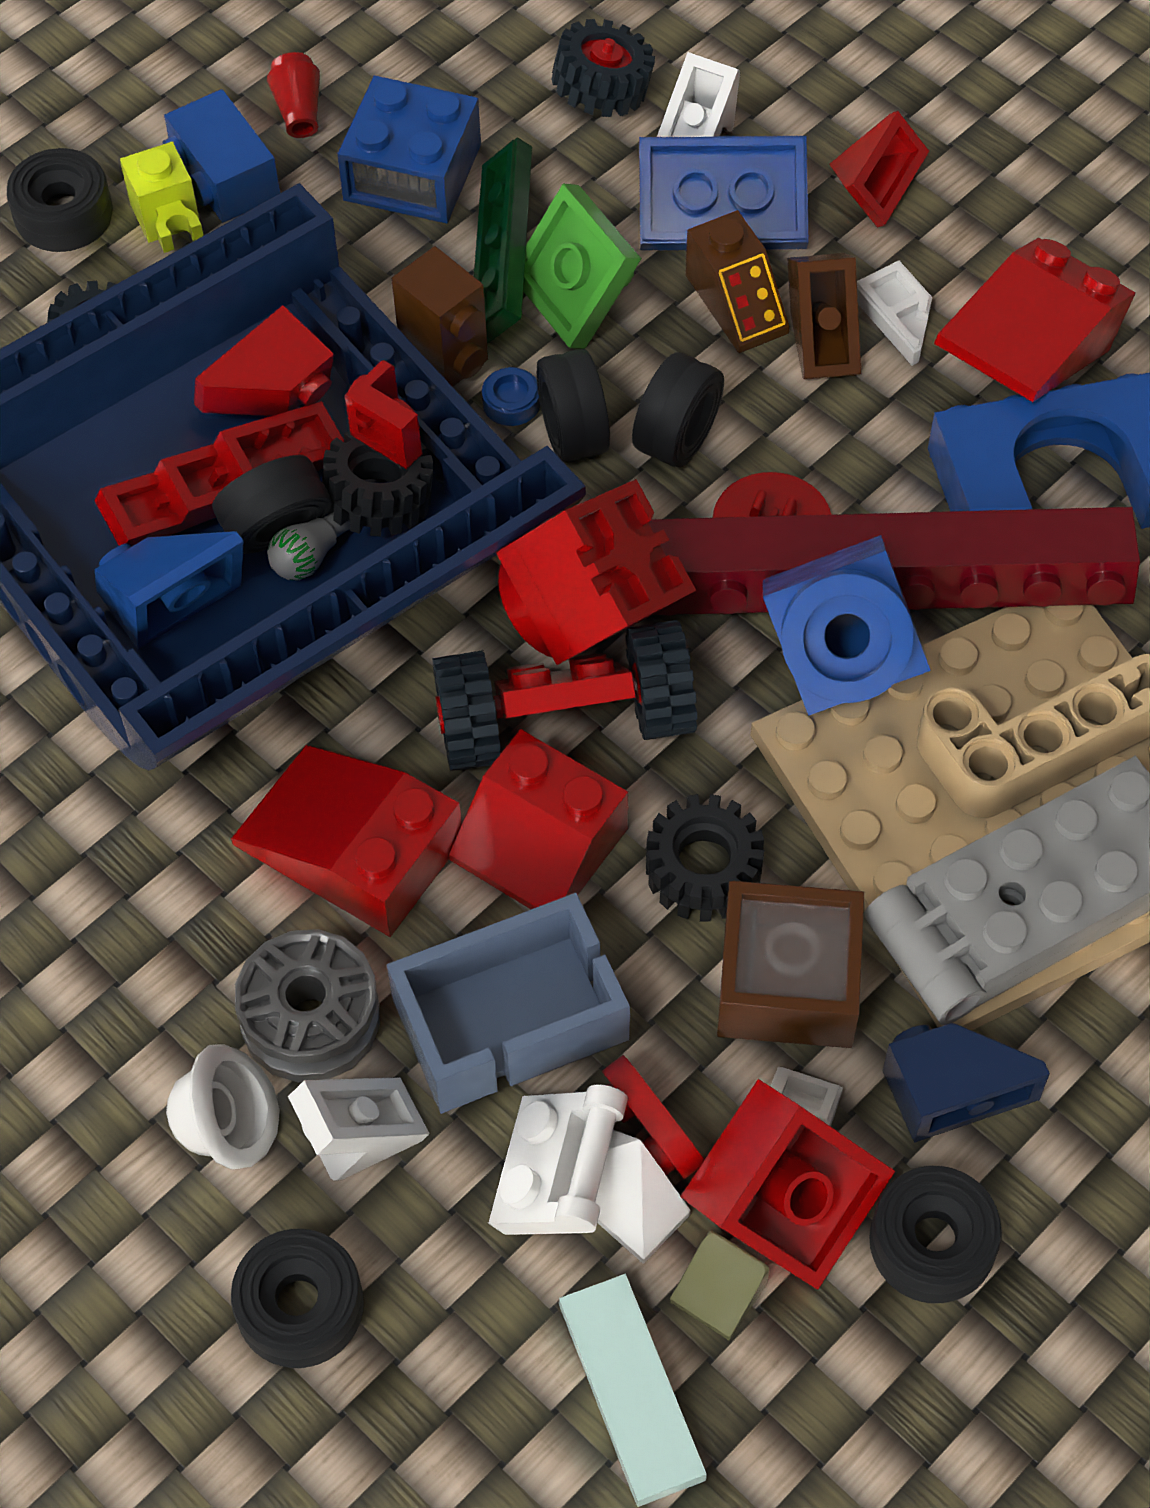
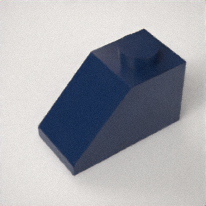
(957, 1078)

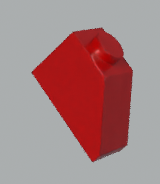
(267, 371)

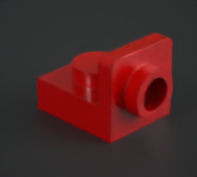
(381, 417)

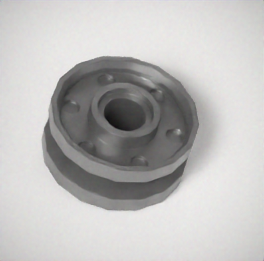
(298, 969)

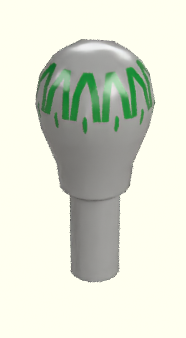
(302, 547)

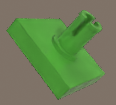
(576, 266)

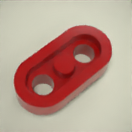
(667, 1140)

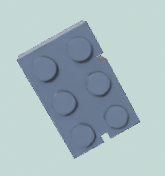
(509, 1002)

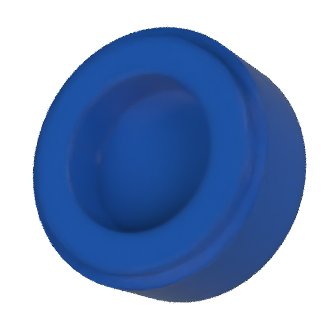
(510, 396)

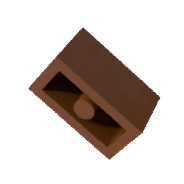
(442, 314)

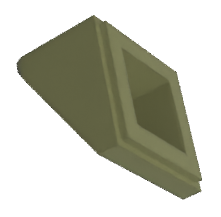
(720, 1285)

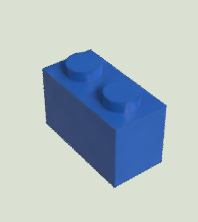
(222, 155)

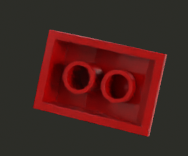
(1038, 319)
(353, 834)

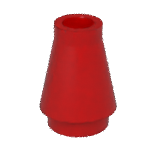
(296, 91)

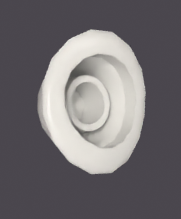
(224, 1108)

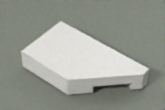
(897, 307)

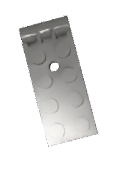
(1066, 866)

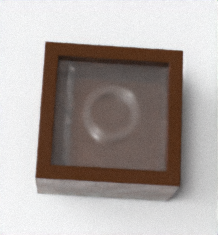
(791, 964)

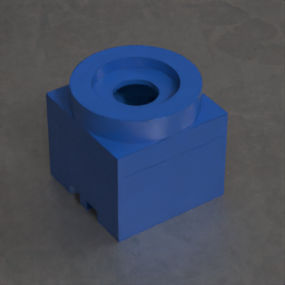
(844, 626)

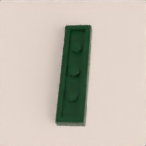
(503, 234)

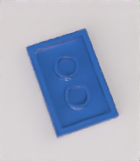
(708, 177)

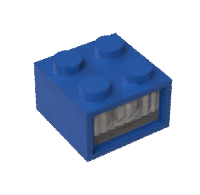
(410, 149)

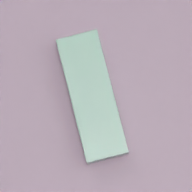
(632, 1390)

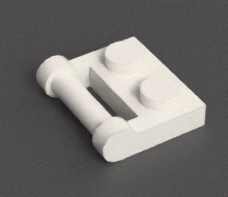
(557, 1162)

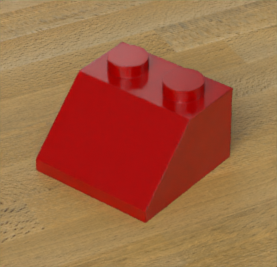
(539, 823)
(787, 1184)

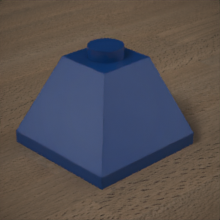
(167, 580)

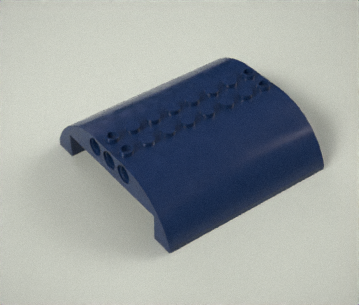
(114, 394)

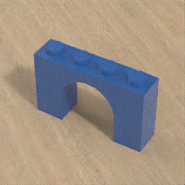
(980, 443)

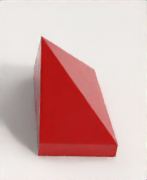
(881, 166)

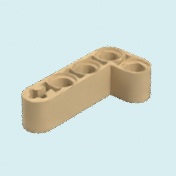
(1113, 698)

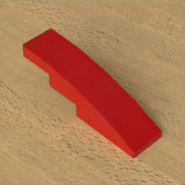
(186, 484)

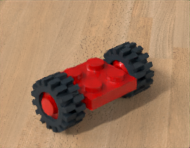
(656, 680)

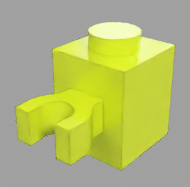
(161, 194)

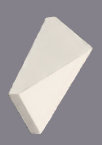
(637, 1198)

